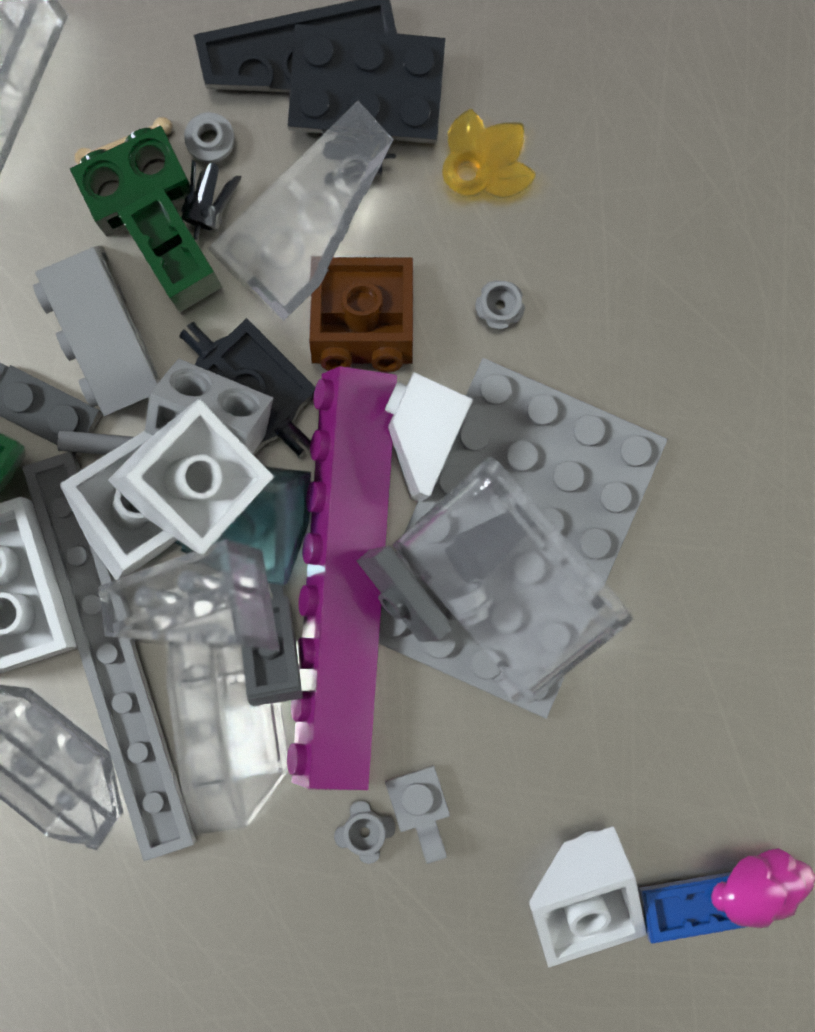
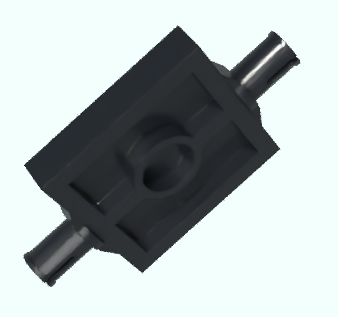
(257, 364)

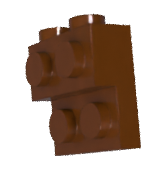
(363, 314)

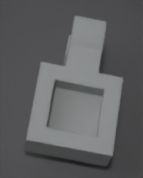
(418, 805)

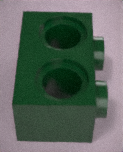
(126, 165)
(169, 249)

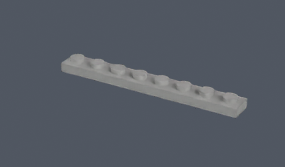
(111, 670)

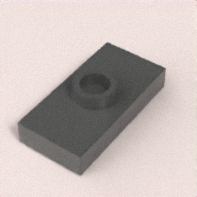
(403, 594)

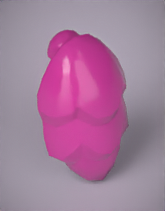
(764, 889)

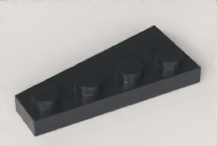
(261, 52)

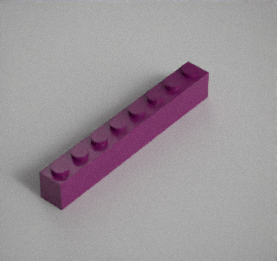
(339, 598)

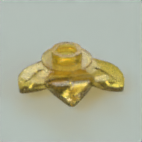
(490, 153)

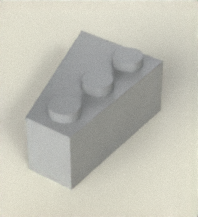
(97, 330)

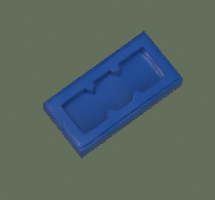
(683, 909)

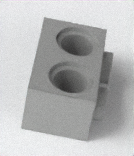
(235, 405)

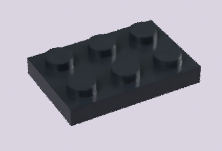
(386, 72)

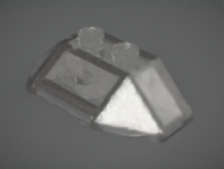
(224, 748)
(55, 771)

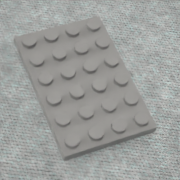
(571, 461)

